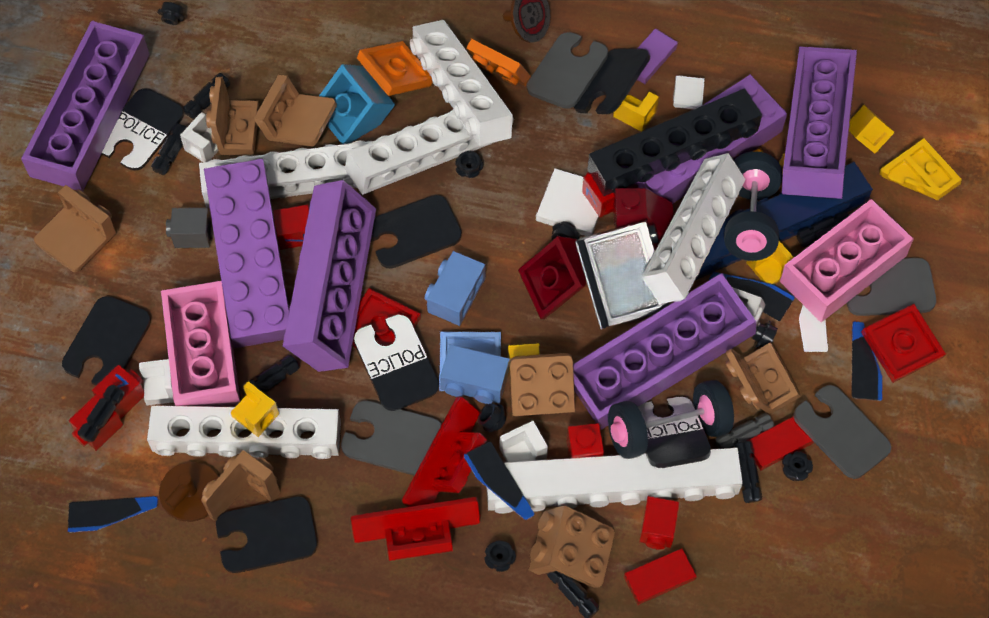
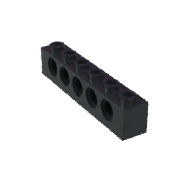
(735, 108)

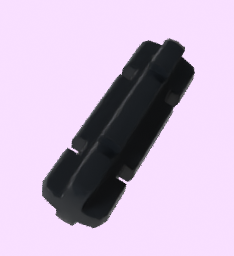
(202, 98)
(168, 150)
(817, 230)
(275, 374)
(101, 413)
(749, 472)
(575, 593)

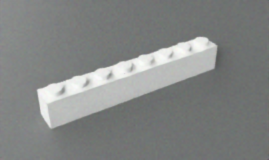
(621, 480)

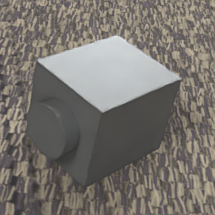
(189, 227)

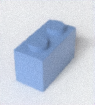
(455, 288)
(474, 374)

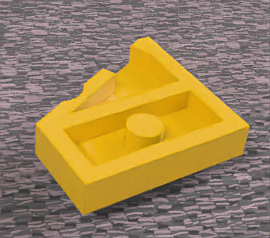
(922, 171)

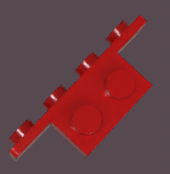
(444, 463)
(416, 529)

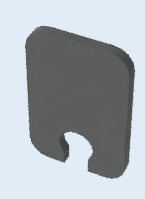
(565, 77)
(898, 288)
(846, 436)
(397, 441)

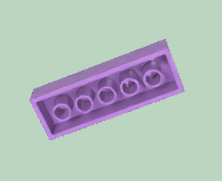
(86, 106)
(819, 123)
(675, 183)
(248, 252)
(330, 277)
(663, 349)

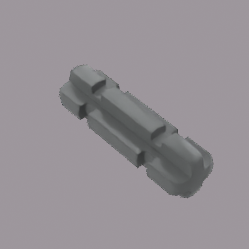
(745, 431)

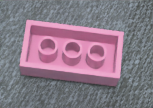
(846, 260)
(200, 346)

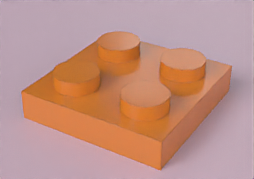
(492, 60)
(394, 68)

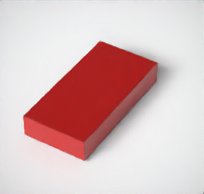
(777, 442)
(660, 576)

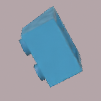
(359, 102)

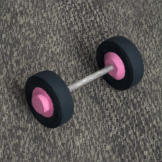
(752, 233)
(629, 428)

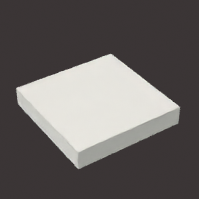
(567, 203)

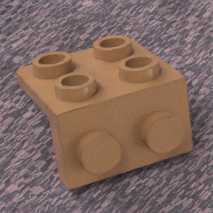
(293, 116)
(231, 122)
(76, 230)
(763, 378)
(542, 384)
(237, 475)
(572, 546)

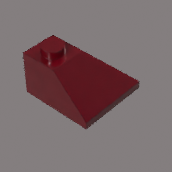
(641, 204)
(553, 275)

